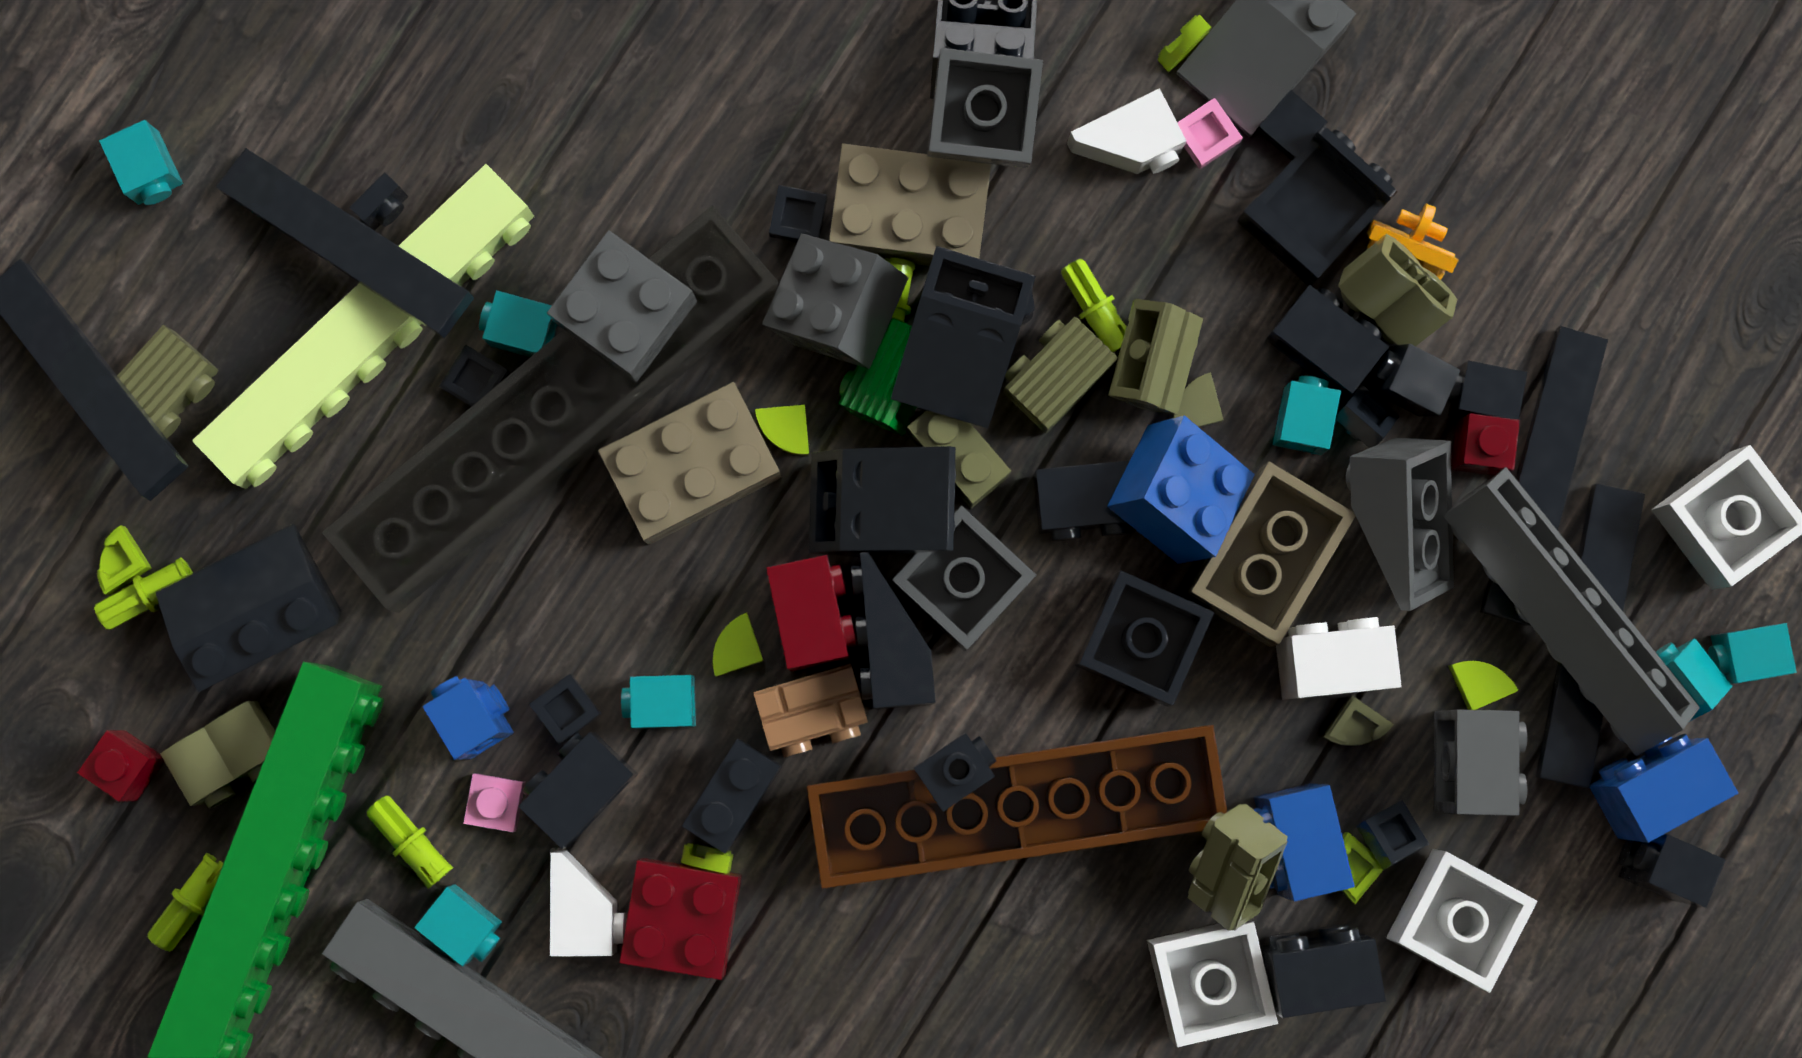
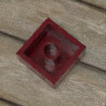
(809, 612)
(680, 918)

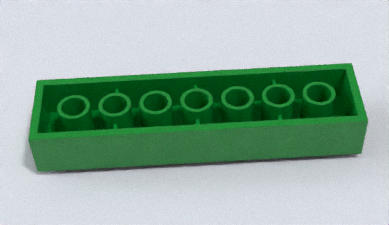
(269, 865)

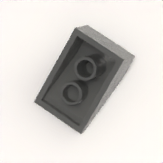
(1262, 54)
(1401, 504)

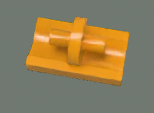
(1428, 255)

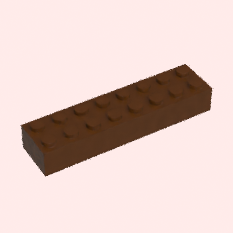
(1029, 809)

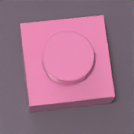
(1208, 133)
(494, 802)

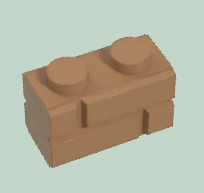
(811, 709)

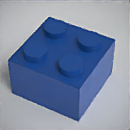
(1181, 490)
(1662, 788)
(1315, 849)

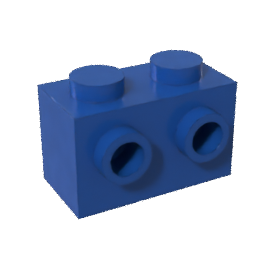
(468, 716)

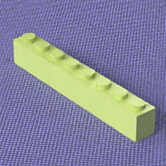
(357, 336)

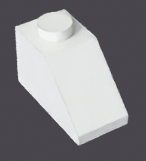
(1132, 136)
(581, 911)

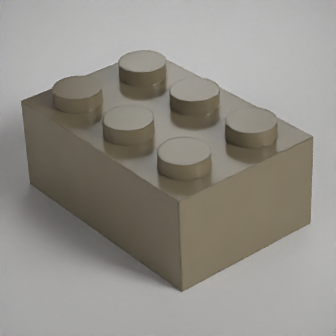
(908, 203)
(690, 463)
(1271, 555)

